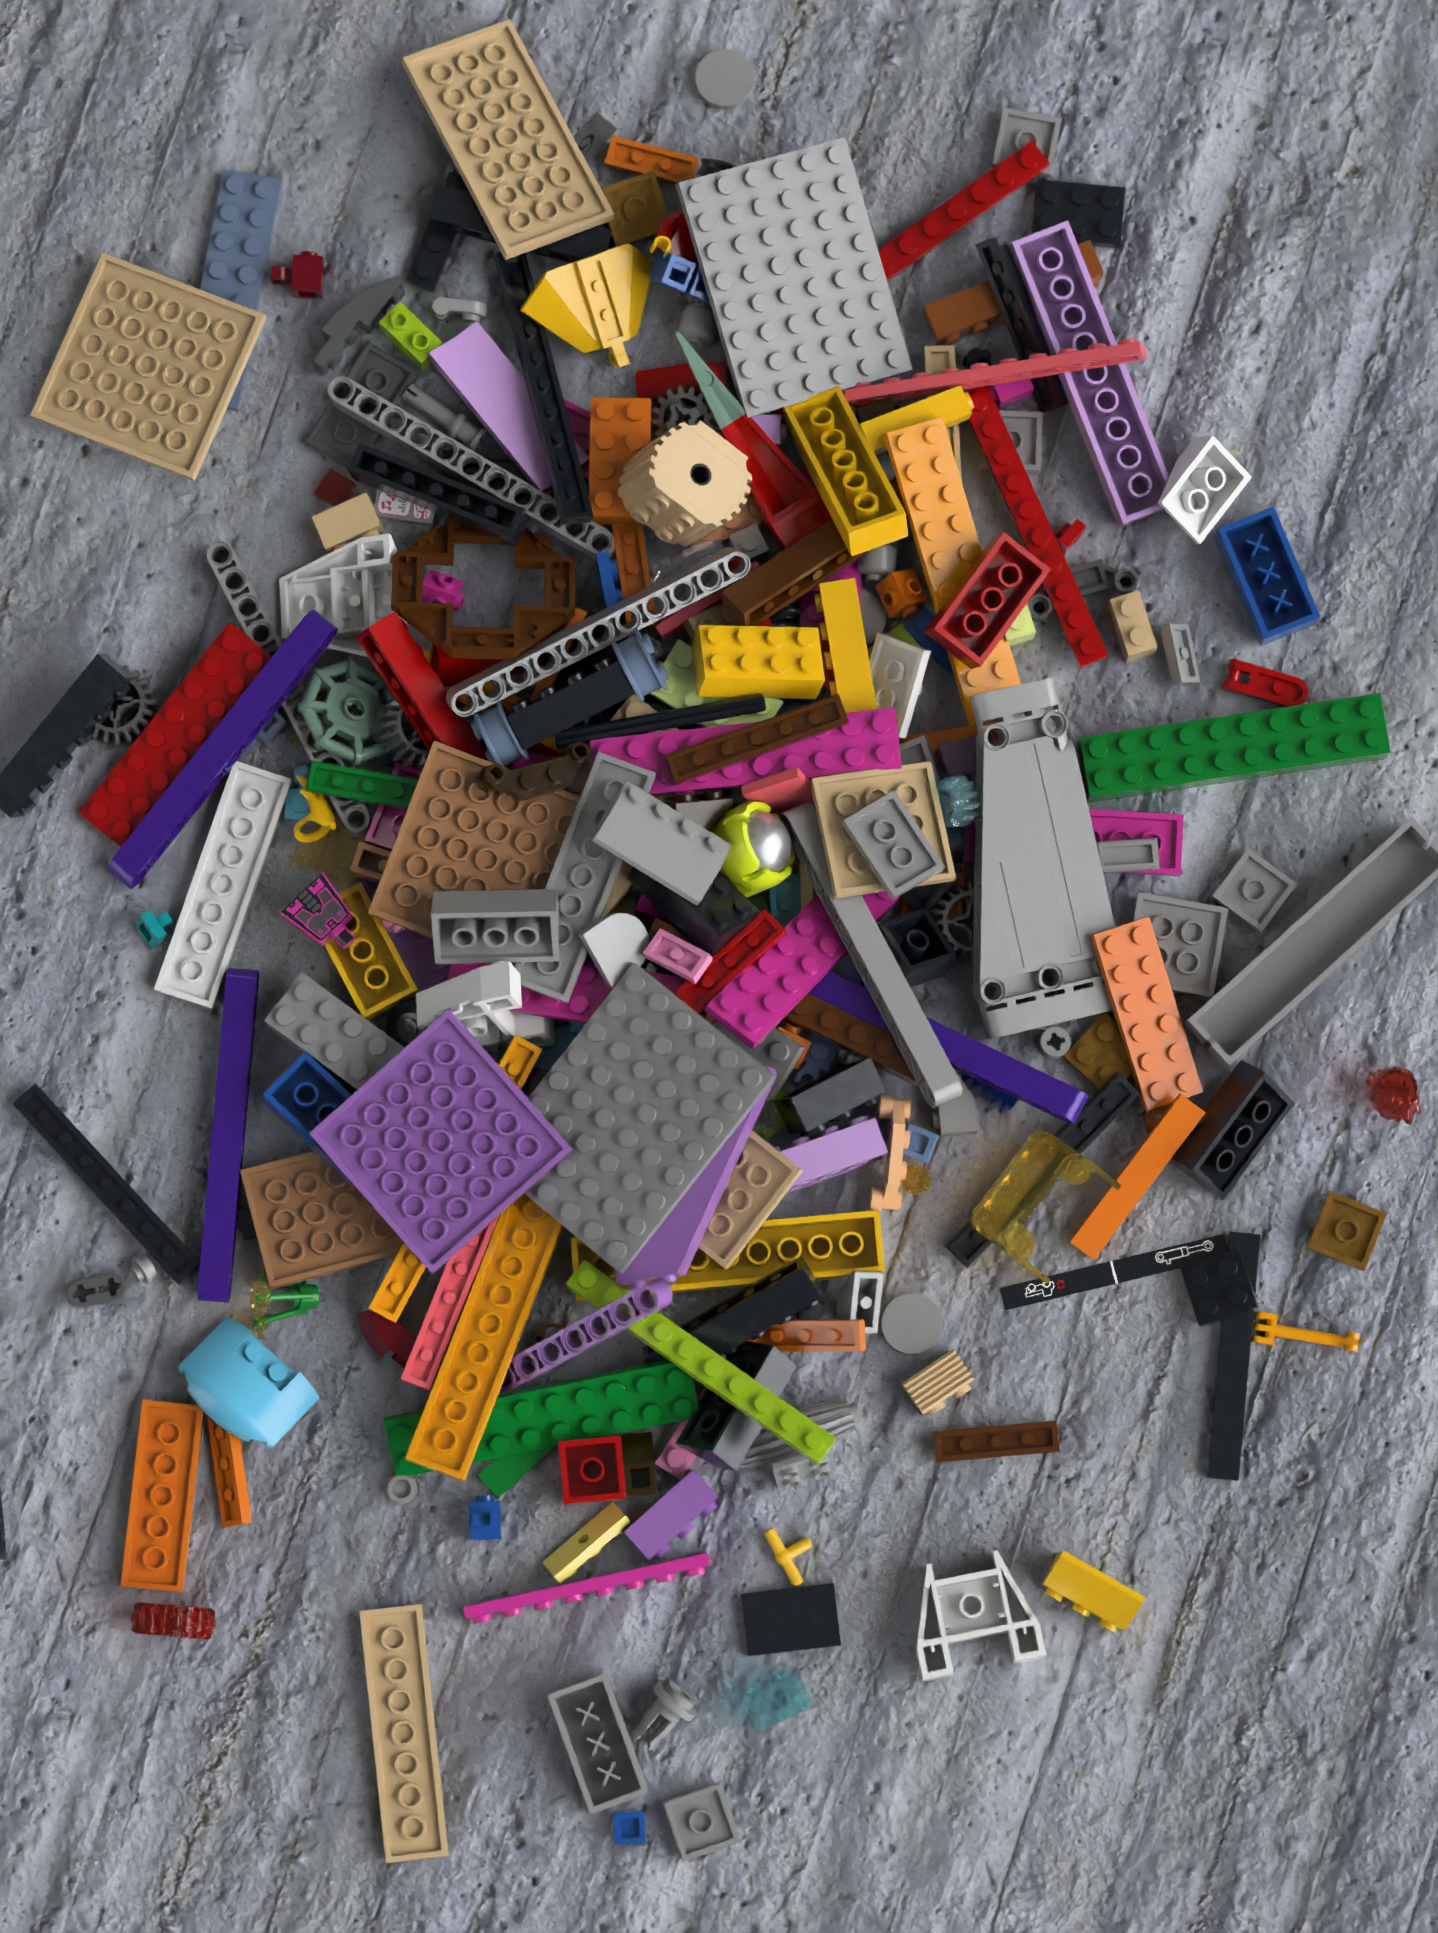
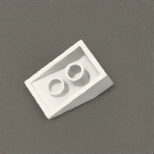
(1202, 486)

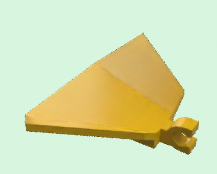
(594, 301)

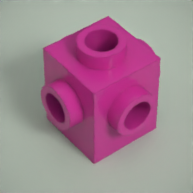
(442, 589)

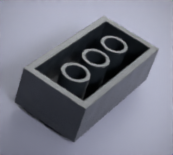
(710, 923)

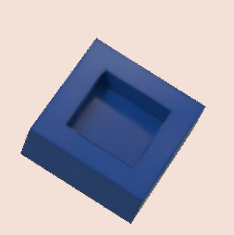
(629, 1827)

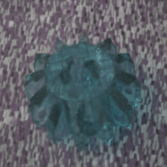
(958, 801)

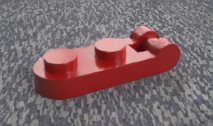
(1265, 684)

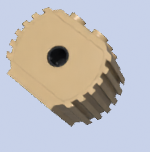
(685, 483)

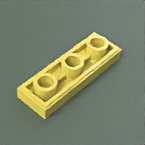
(586, 1542)

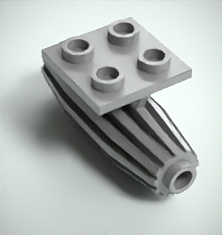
(790, 1465)

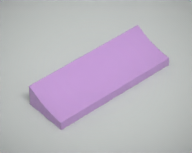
(497, 398)

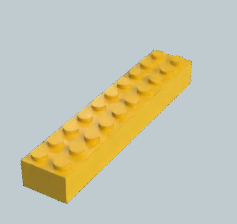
(828, 1244)

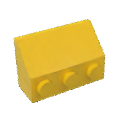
(1092, 1592)

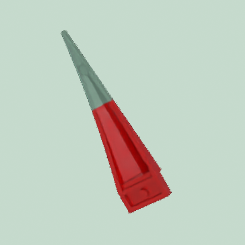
(779, 489)

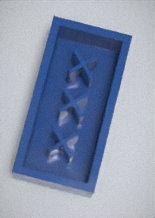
(1267, 576)

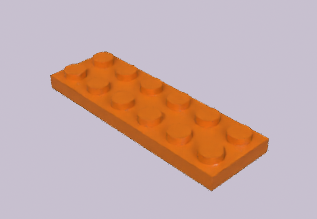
(1146, 1013)
(162, 1496)

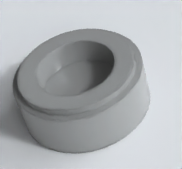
(401, 1489)

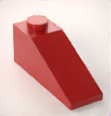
(657, 381)

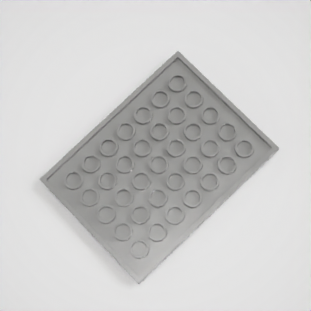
(794, 276)
(645, 1108)

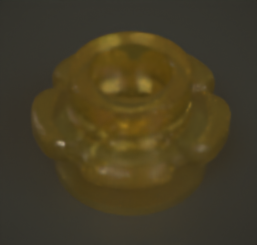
(924, 1180)

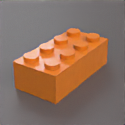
(616, 434)

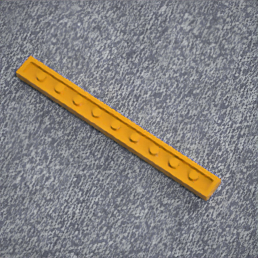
(406, 1266)

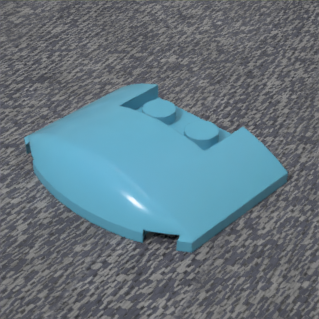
(246, 1385)

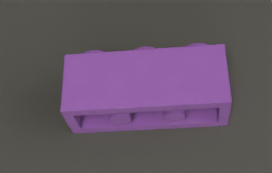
(672, 1516)

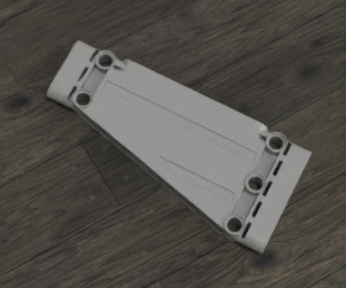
(1033, 868)

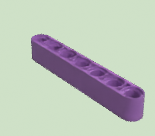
(591, 1330)

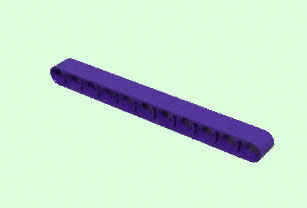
(222, 749)
(966, 1054)
(228, 1135)

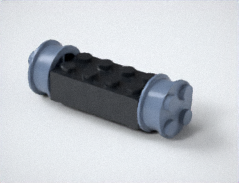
(564, 706)

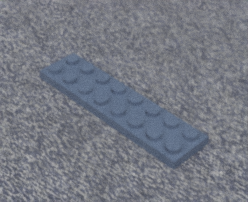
(241, 244)

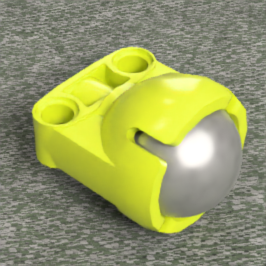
(758, 849)

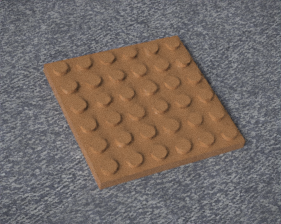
(467, 840)

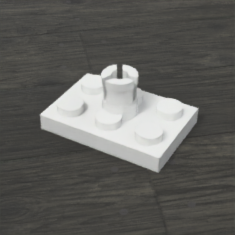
(898, 676)

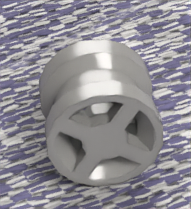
(1051, 1049)

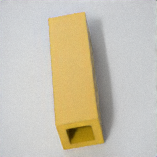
(951, 405)

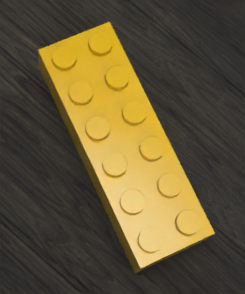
(846, 471)

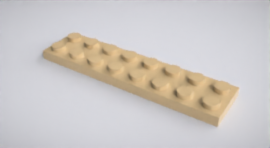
(404, 1733)

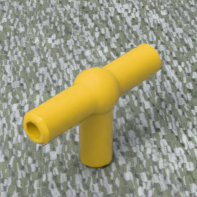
(785, 1555)

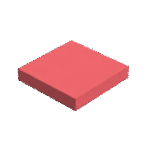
(780, 790)

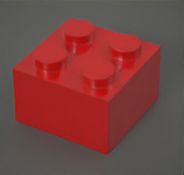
(592, 1470)

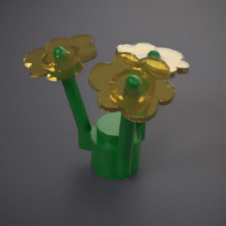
(303, 1296)

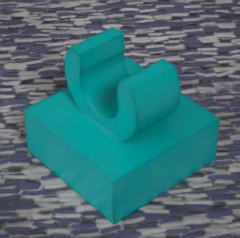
(152, 927)

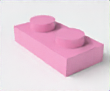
(677, 956)

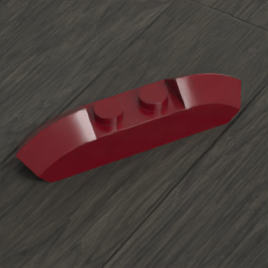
(386, 1335)

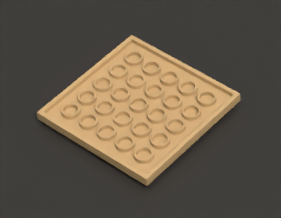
(148, 366)

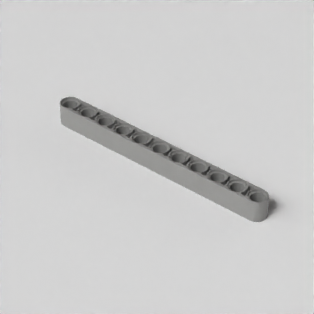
(461, 457)
(259, 621)
(613, 631)
(875, 965)

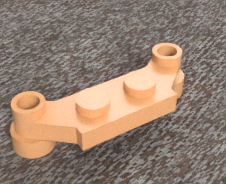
(898, 1139)

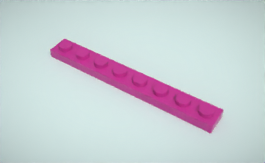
(600, 1585)

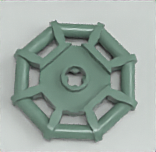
(335, 711)

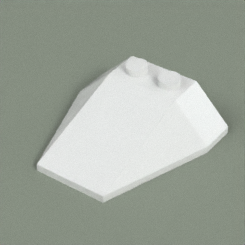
(344, 587)

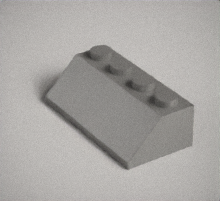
(661, 842)
(495, 926)

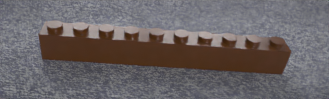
(835, 1027)

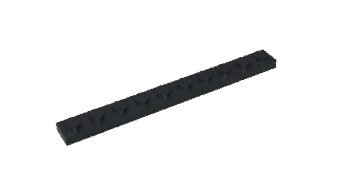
(544, 393)

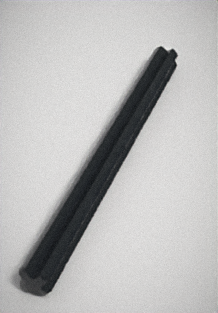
(662, 720)

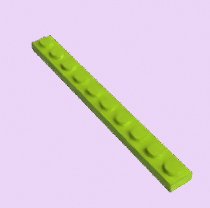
(710, 1368)

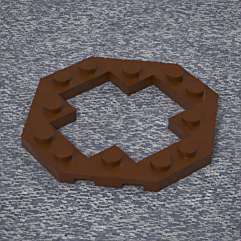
(435, 619)

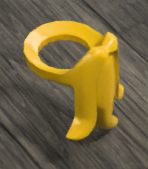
(320, 813)

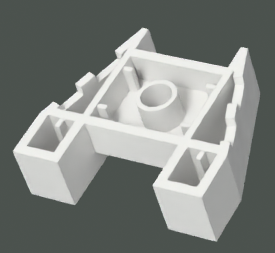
(483, 1004)
(971, 1609)

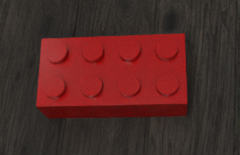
(987, 600)

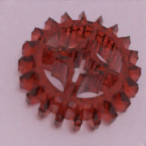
(173, 1620)

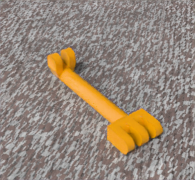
(1272, 1329)

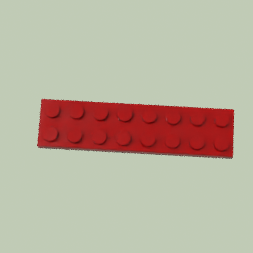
(175, 734)

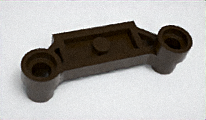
(536, 778)

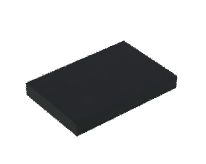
(791, 1619)

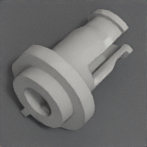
(672, 1704)

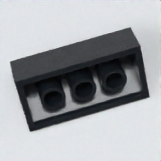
(1233, 1129)
(720, 1430)

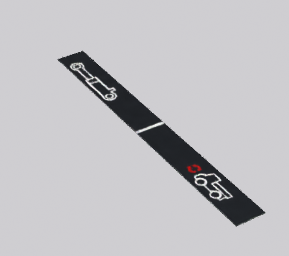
(1112, 1272)

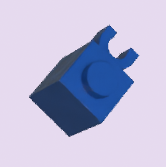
(485, 1518)

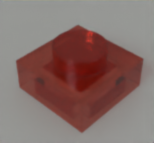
(335, 488)

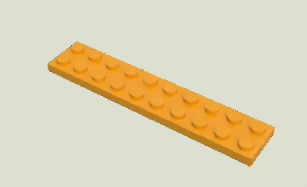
(944, 538)
(485, 1339)

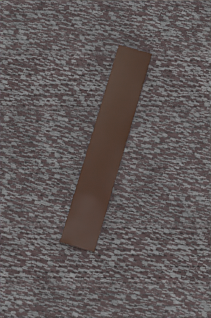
(756, 739)

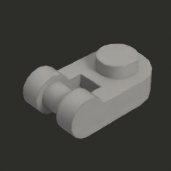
(467, 309)

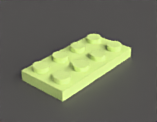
(683, 690)

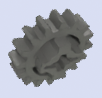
(680, 407)

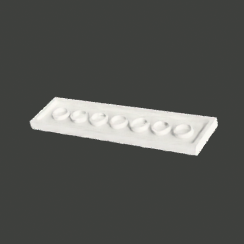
(223, 885)

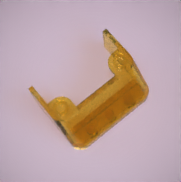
(1021, 1190)

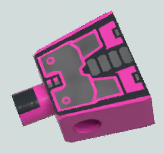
(320, 914)

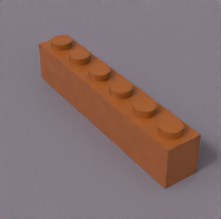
(977, 306)

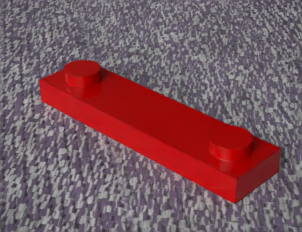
(732, 960)

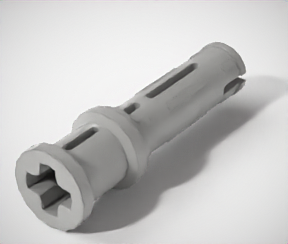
(456, 425)

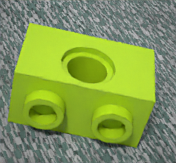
(409, 335)

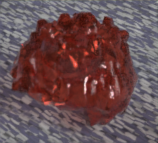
(1394, 1093)

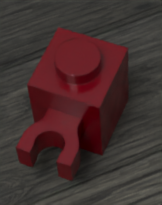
(304, 276)

